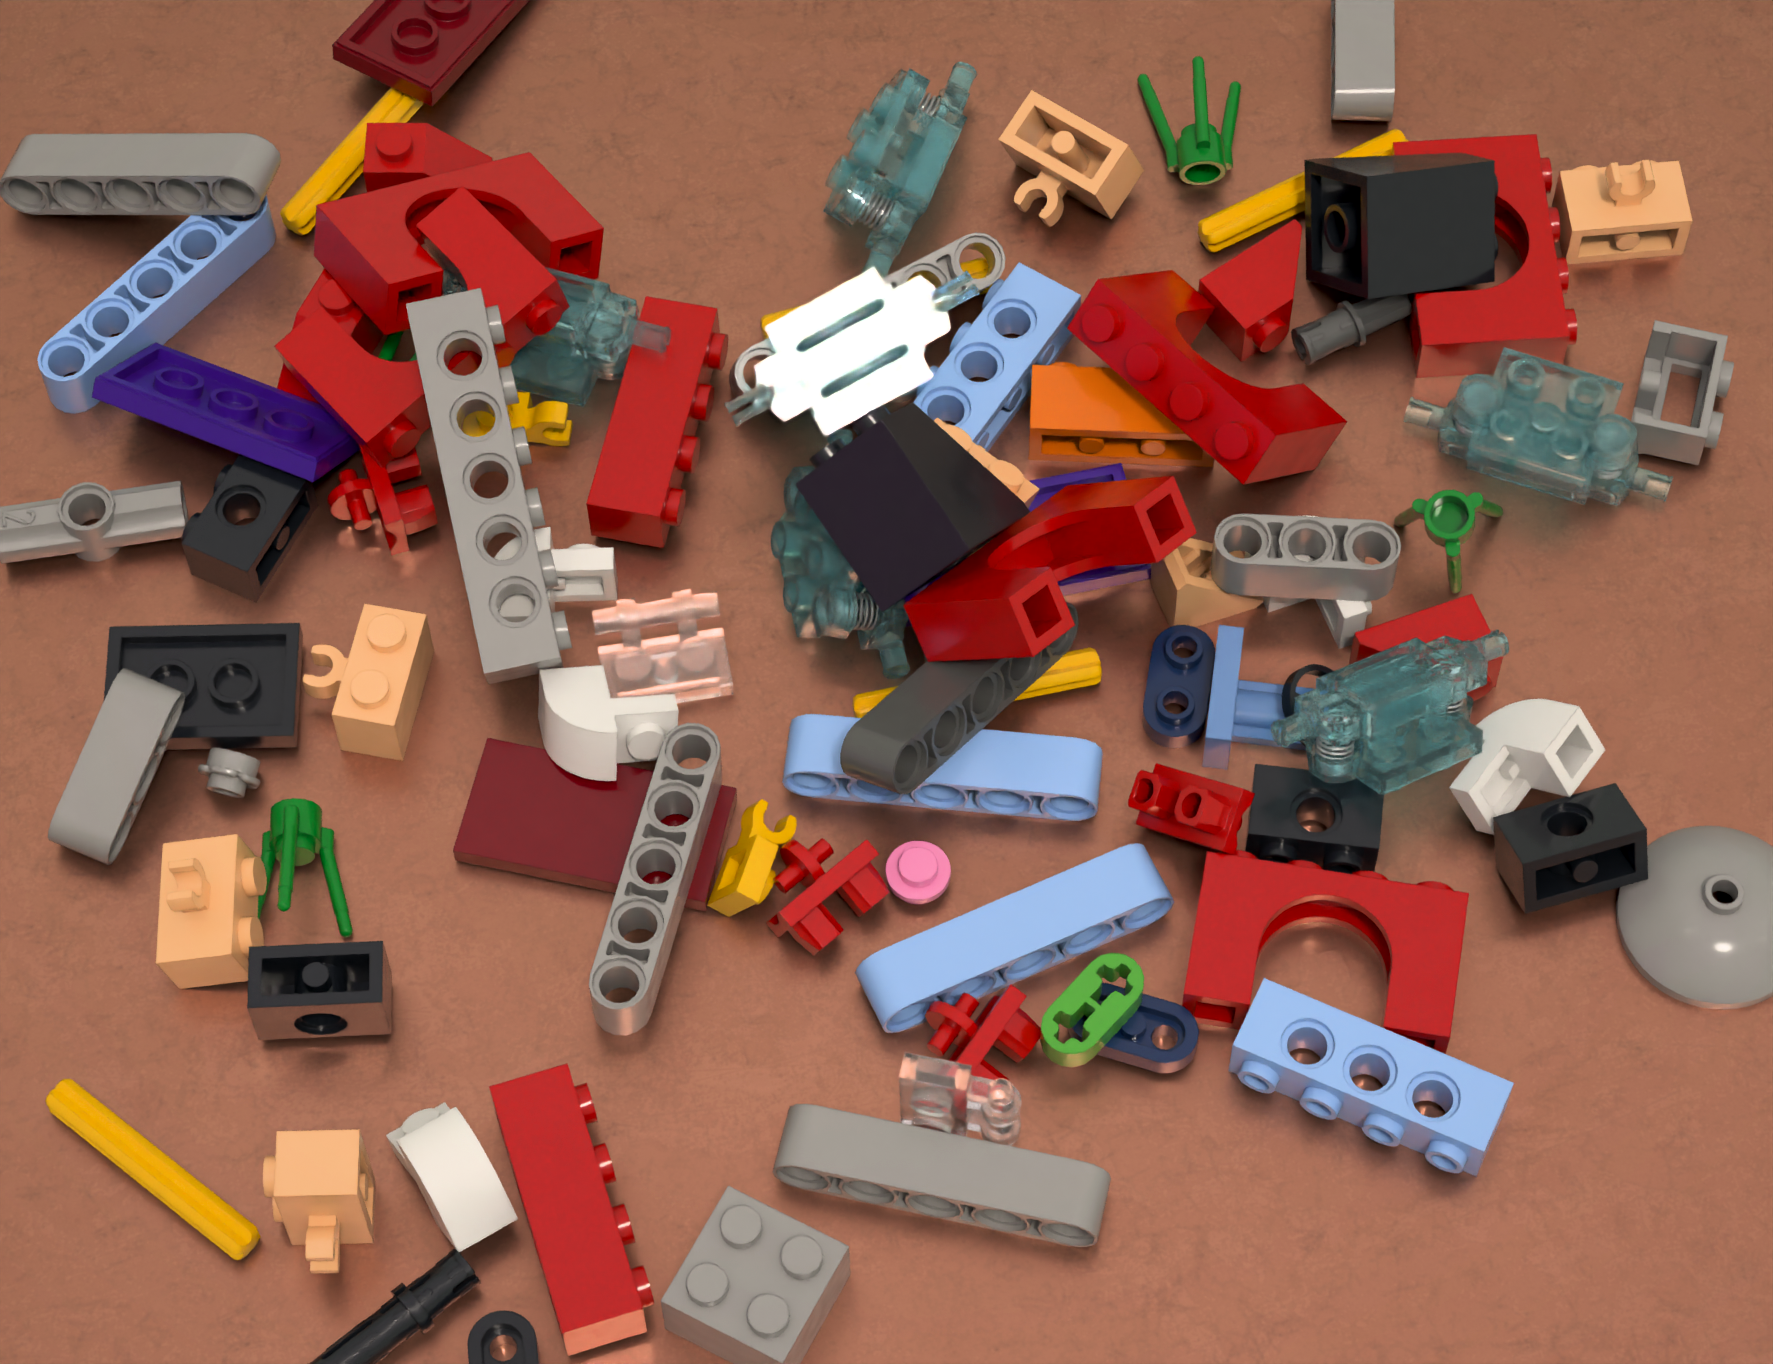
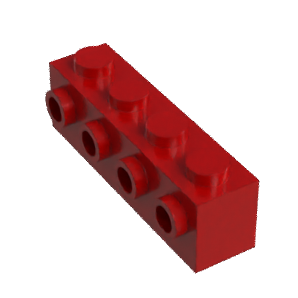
(655, 426)
(569, 1208)

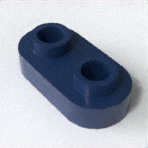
(1180, 682)
(1152, 1019)

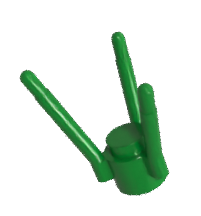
(1200, 152)
(1449, 523)
(293, 840)

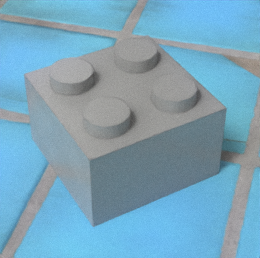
(755, 1284)

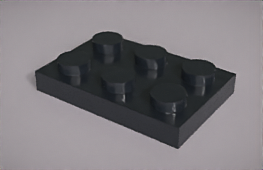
(234, 677)

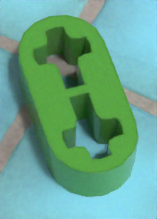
(1081, 999)

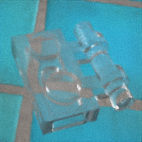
(685, 664)
(952, 1100)

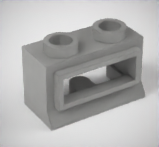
(1691, 354)

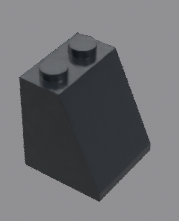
(1400, 222)
(905, 502)

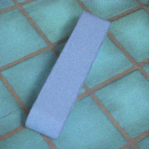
(143, 320)
(987, 775)
(1015, 936)

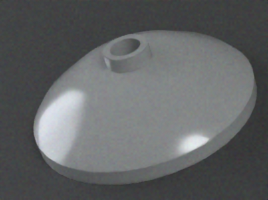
(1684, 936)

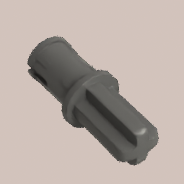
(1348, 326)

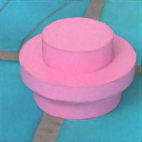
(918, 872)

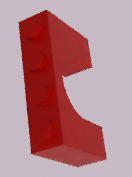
(377, 251)
(1527, 313)
(1146, 334)
(384, 399)
(1008, 593)
(1252, 900)

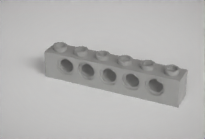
(439, 331)

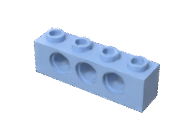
(1022, 306)
(1351, 1047)

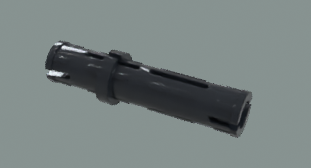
(404, 1314)

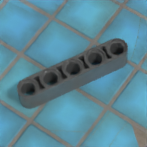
(938, 714)

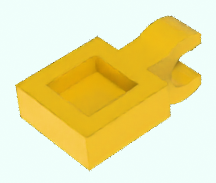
(543, 423)
(746, 869)

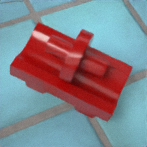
(398, 512)
(1190, 807)
(851, 877)
(998, 1024)

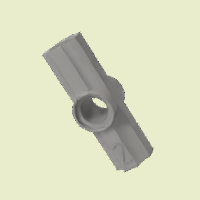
(126, 518)

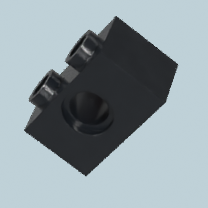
(249, 554)
(1295, 795)
(1570, 848)
(320, 990)

